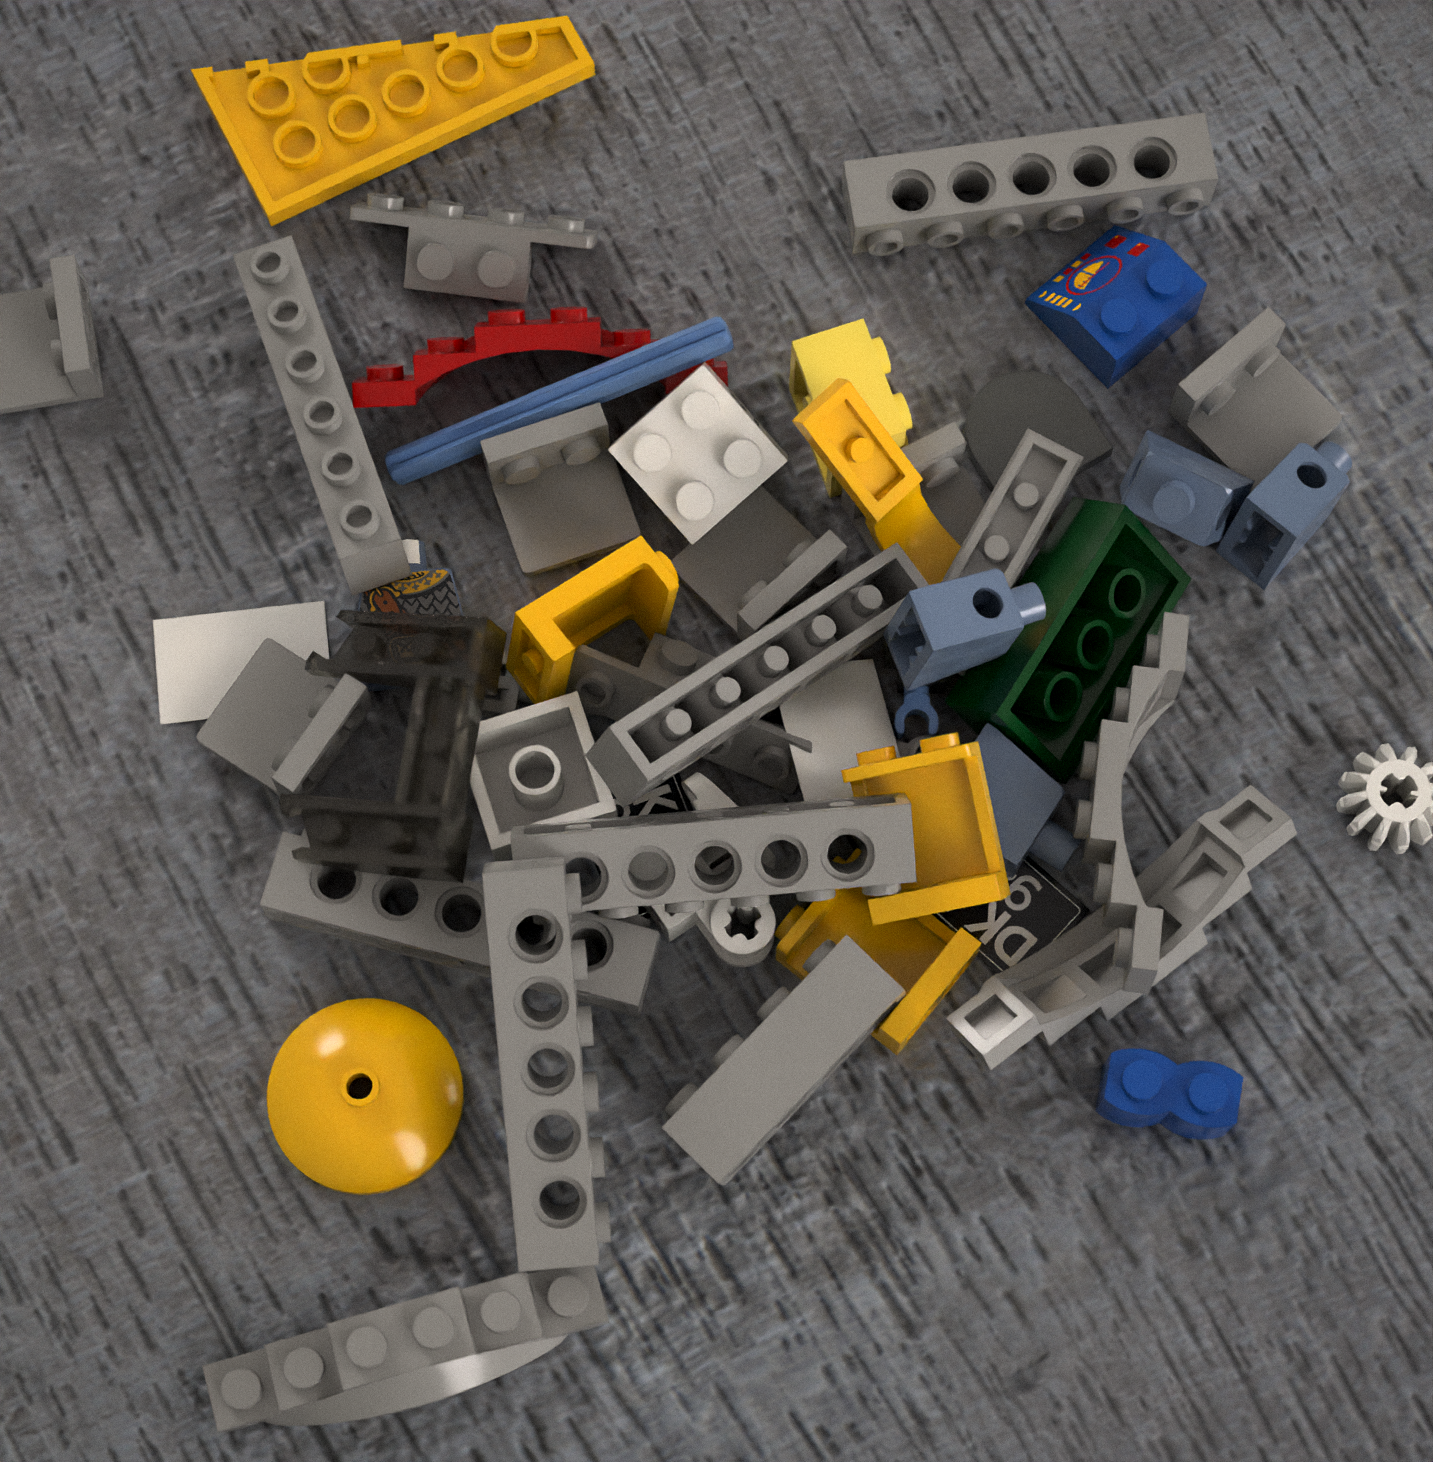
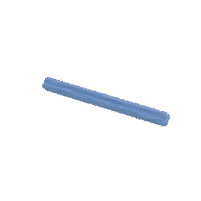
(580, 390)

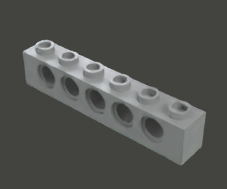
(1171, 145)
(322, 416)
(753, 677)
(744, 831)
(297, 899)
(544, 1233)

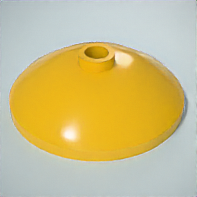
(373, 1140)

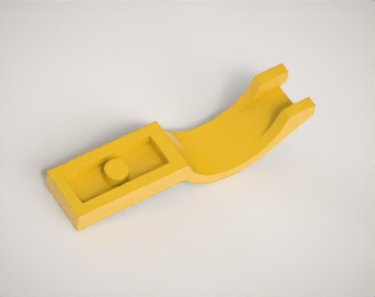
(876, 477)

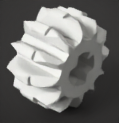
(1385, 776)

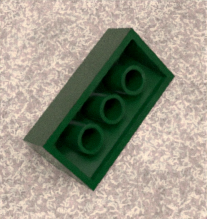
(1102, 594)

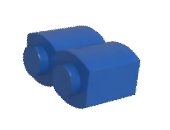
(1185, 1098)

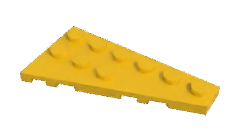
(369, 108)

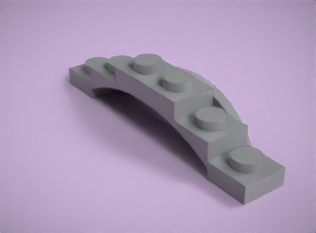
(1099, 820)
(1076, 972)
(405, 1352)

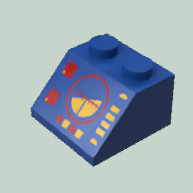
(1118, 301)

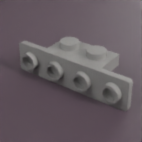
(471, 252)
(620, 688)

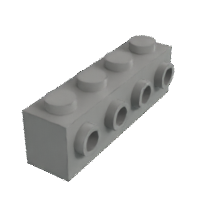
(783, 1059)

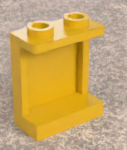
(618, 588)
(952, 823)
(914, 951)

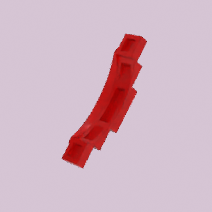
(504, 333)

